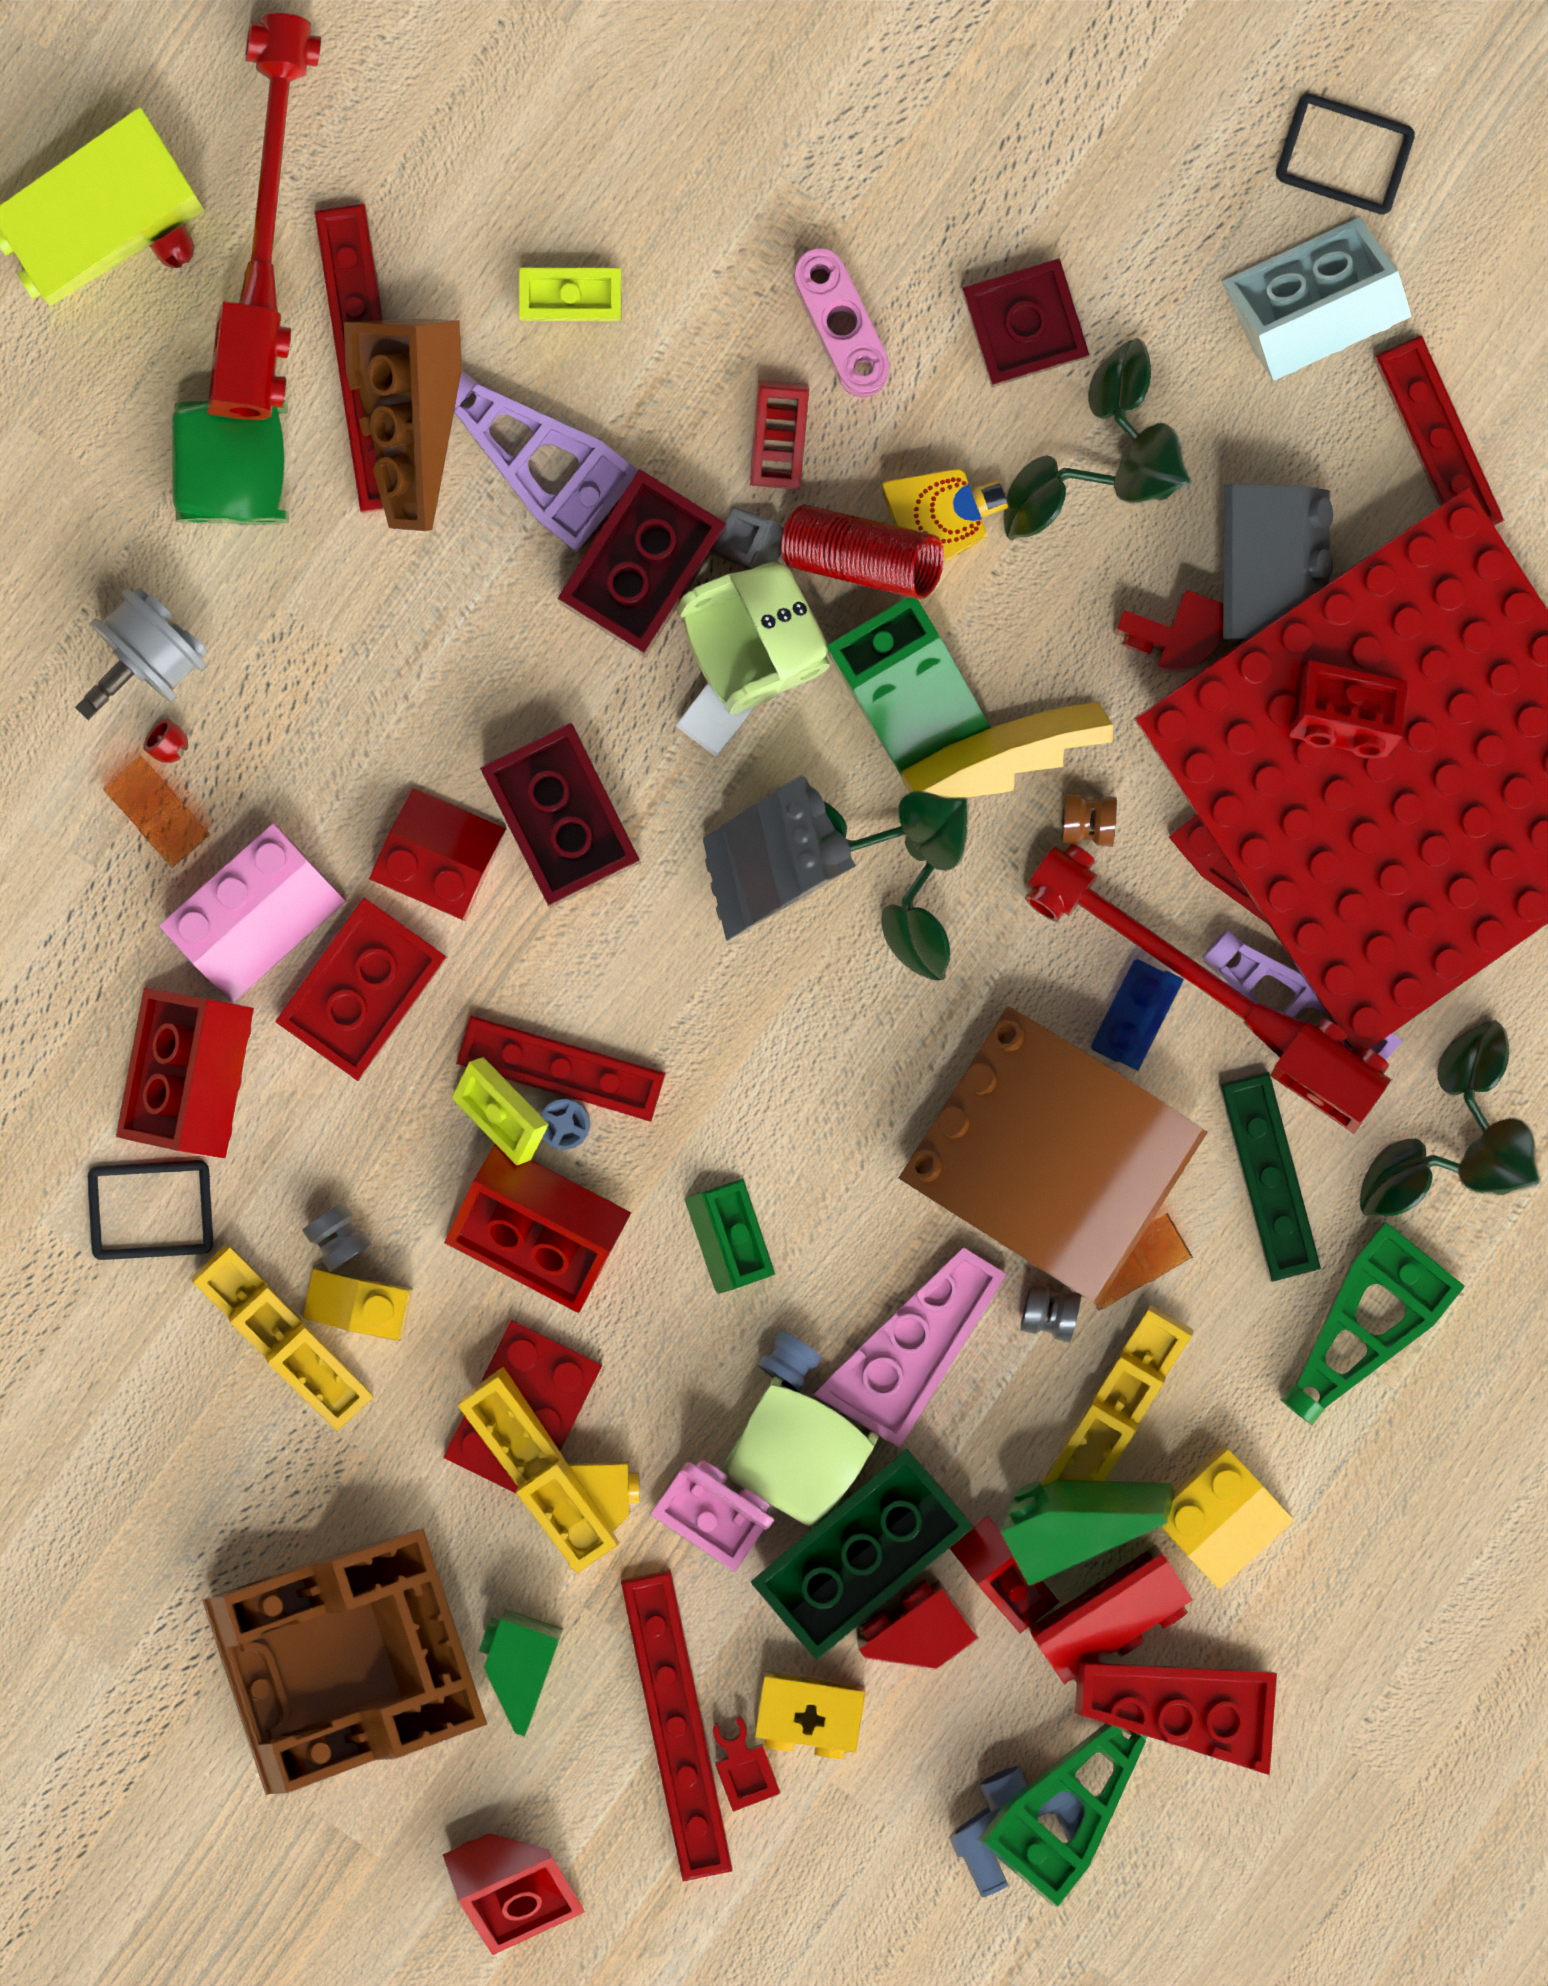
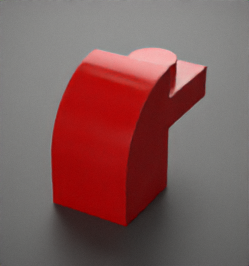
(1183, 645)

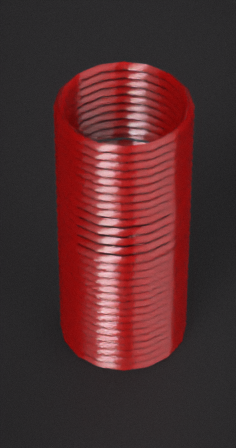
(863, 552)

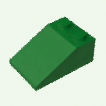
(1078, 1519)

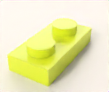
(570, 294)
(500, 1111)

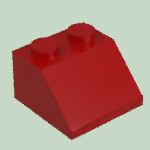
(438, 854)

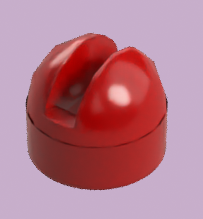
(174, 248)
(165, 741)

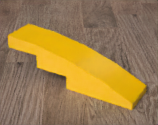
(990, 758)
(282, 1337)
(1121, 1399)

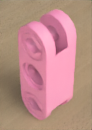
(835, 296)

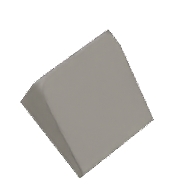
(749, 540)

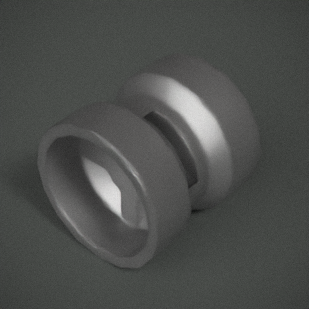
(340, 1248)
(1062, 1313)

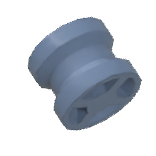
(561, 1129)
(790, 1361)

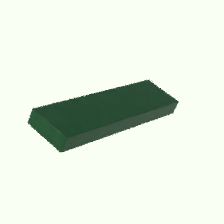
(1269, 1176)

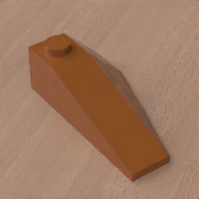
(409, 395)

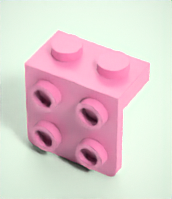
(712, 1514)

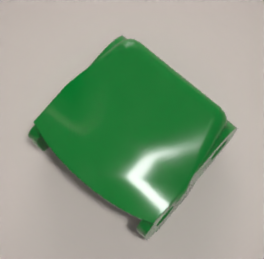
(227, 467)

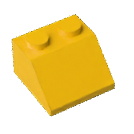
(1223, 1517)

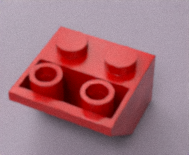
(919, 1633)

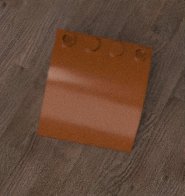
(1053, 1154)
(344, 1662)

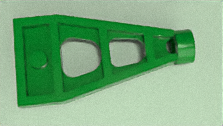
(1408, 1276)
(1031, 1848)

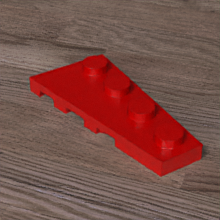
(1190, 1707)

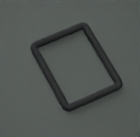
(1359, 115)
(146, 1168)

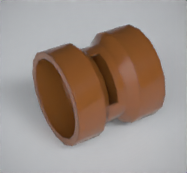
(1077, 819)

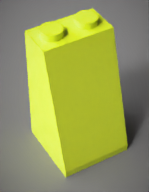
(96, 209)

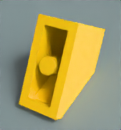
(357, 1304)
(609, 1488)

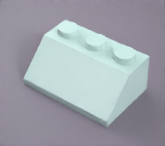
(1317, 298)

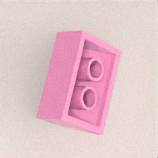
(252, 913)

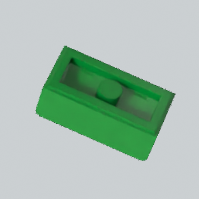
(729, 1236)

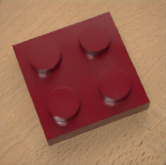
(1025, 322)

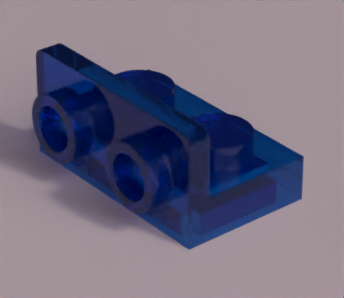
(1136, 1014)

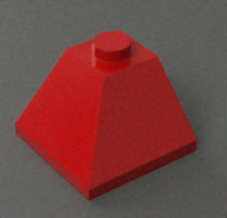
(510, 1889)

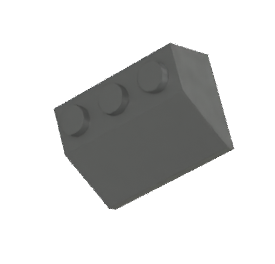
(1272, 552)

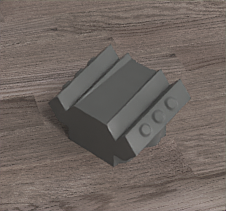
(773, 856)

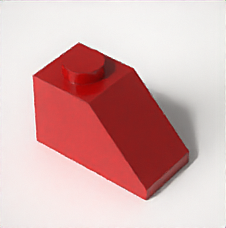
(997, 1574)

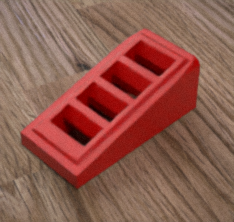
(788, 391)

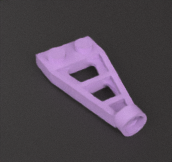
(586, 497)
(1256, 965)

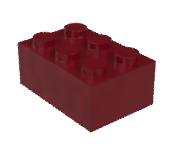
(642, 563)
(560, 815)

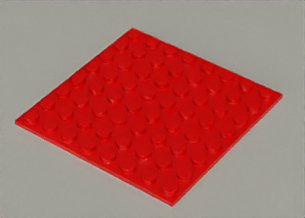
(1403, 865)

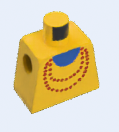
(944, 507)

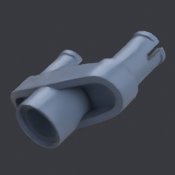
(997, 1791)

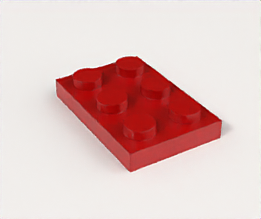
(361, 989)
(551, 1381)

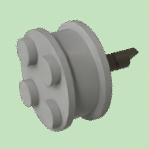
(144, 649)

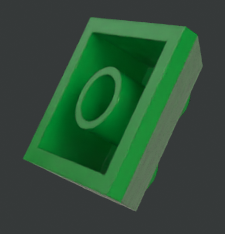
(518, 1663)

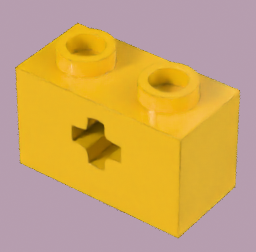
(835, 1701)

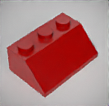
(184, 1073)
(537, 1228)
(1112, 1614)

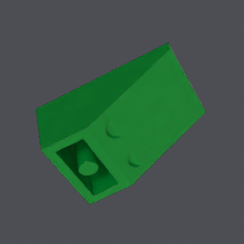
(907, 684)

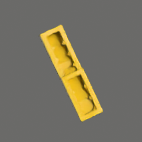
(538, 1469)

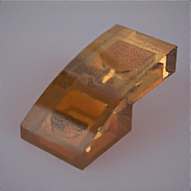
(156, 811)
(1153, 1256)

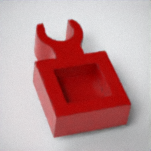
(745, 1771)

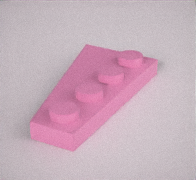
(909, 1355)

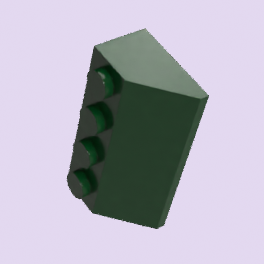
(862, 1554)

